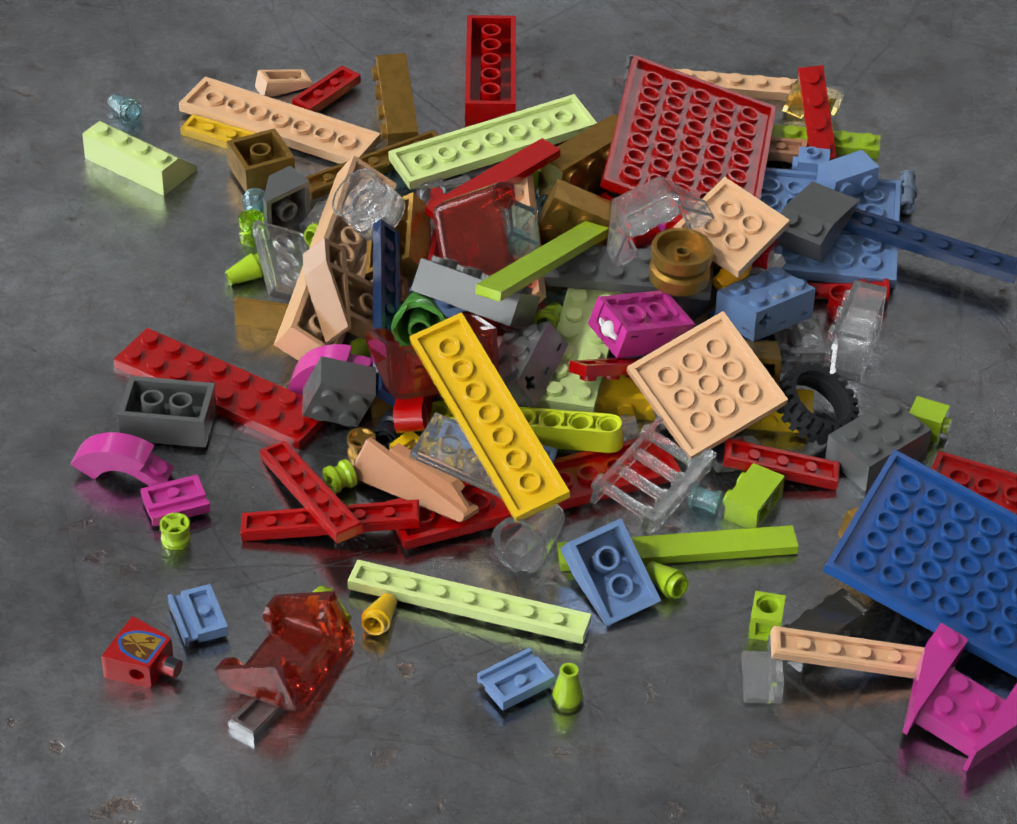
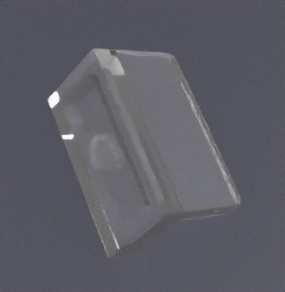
(762, 676)

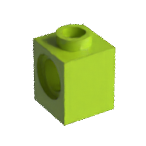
(766, 613)

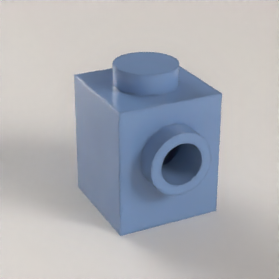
(810, 158)

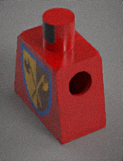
(140, 655)

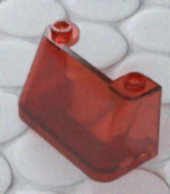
(473, 228)
(402, 368)
(299, 655)

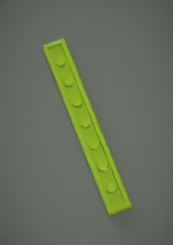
(541, 261)
(710, 545)

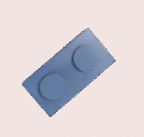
(849, 173)

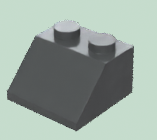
(286, 199)

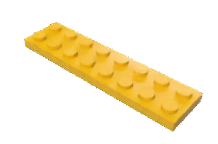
(489, 417)

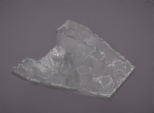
(647, 207)

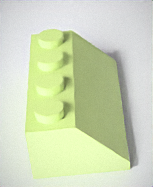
(135, 158)

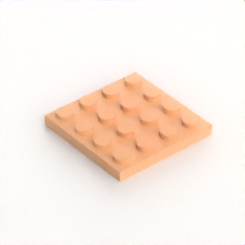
(707, 385)

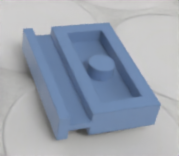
(198, 614)
(516, 678)

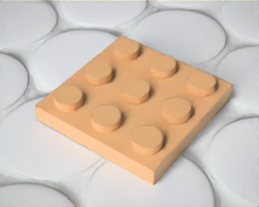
(740, 227)

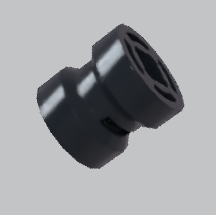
(385, 430)

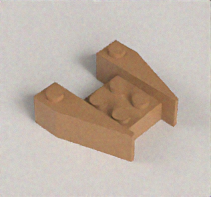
(339, 296)

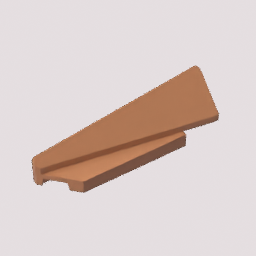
(412, 480)

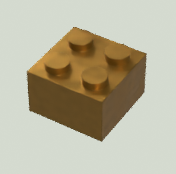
(257, 157)

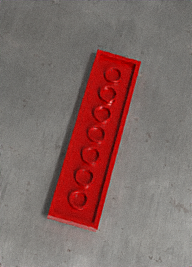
(238, 392)

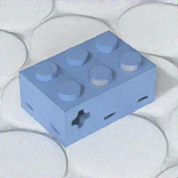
(766, 303)

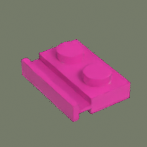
(175, 496)

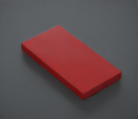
(985, 480)

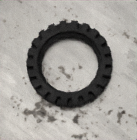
(829, 387)

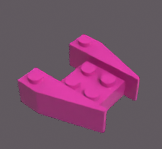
(956, 705)

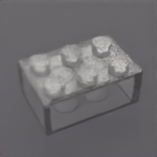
(856, 329)

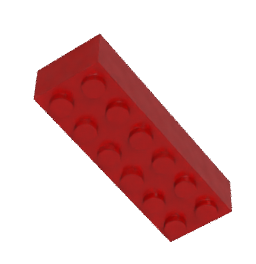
(490, 68)

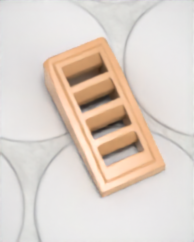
(281, 81)

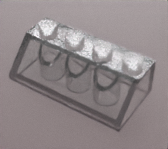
(449, 451)

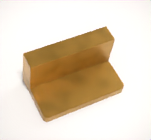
(259, 313)

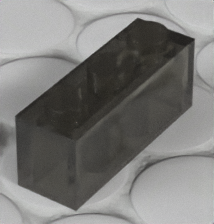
(835, 615)

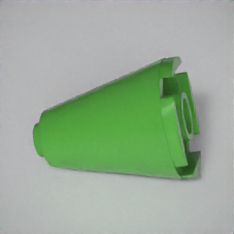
(415, 315)

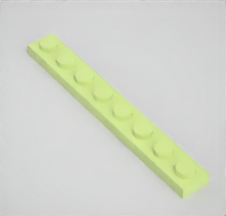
(470, 601)

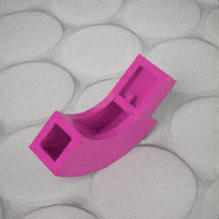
(308, 362)
(121, 453)

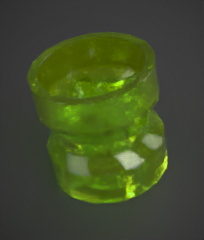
(245, 221)

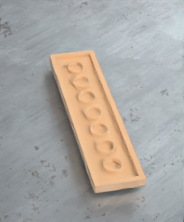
(297, 126)

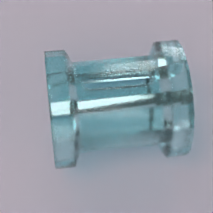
(705, 499)

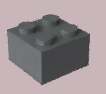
(339, 391)

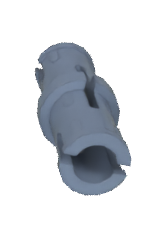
(908, 191)

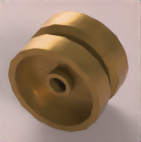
(680, 261)

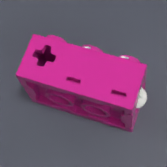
(638, 322)

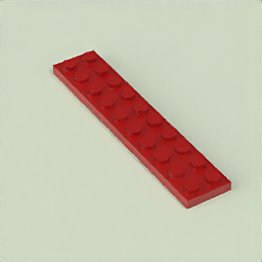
(577, 473)

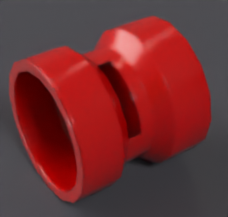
(835, 299)

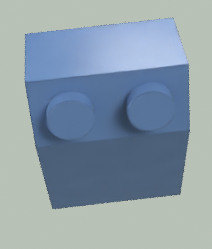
(610, 572)

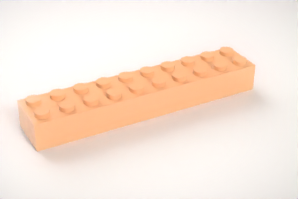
(300, 326)

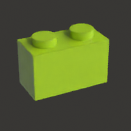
(753, 496)

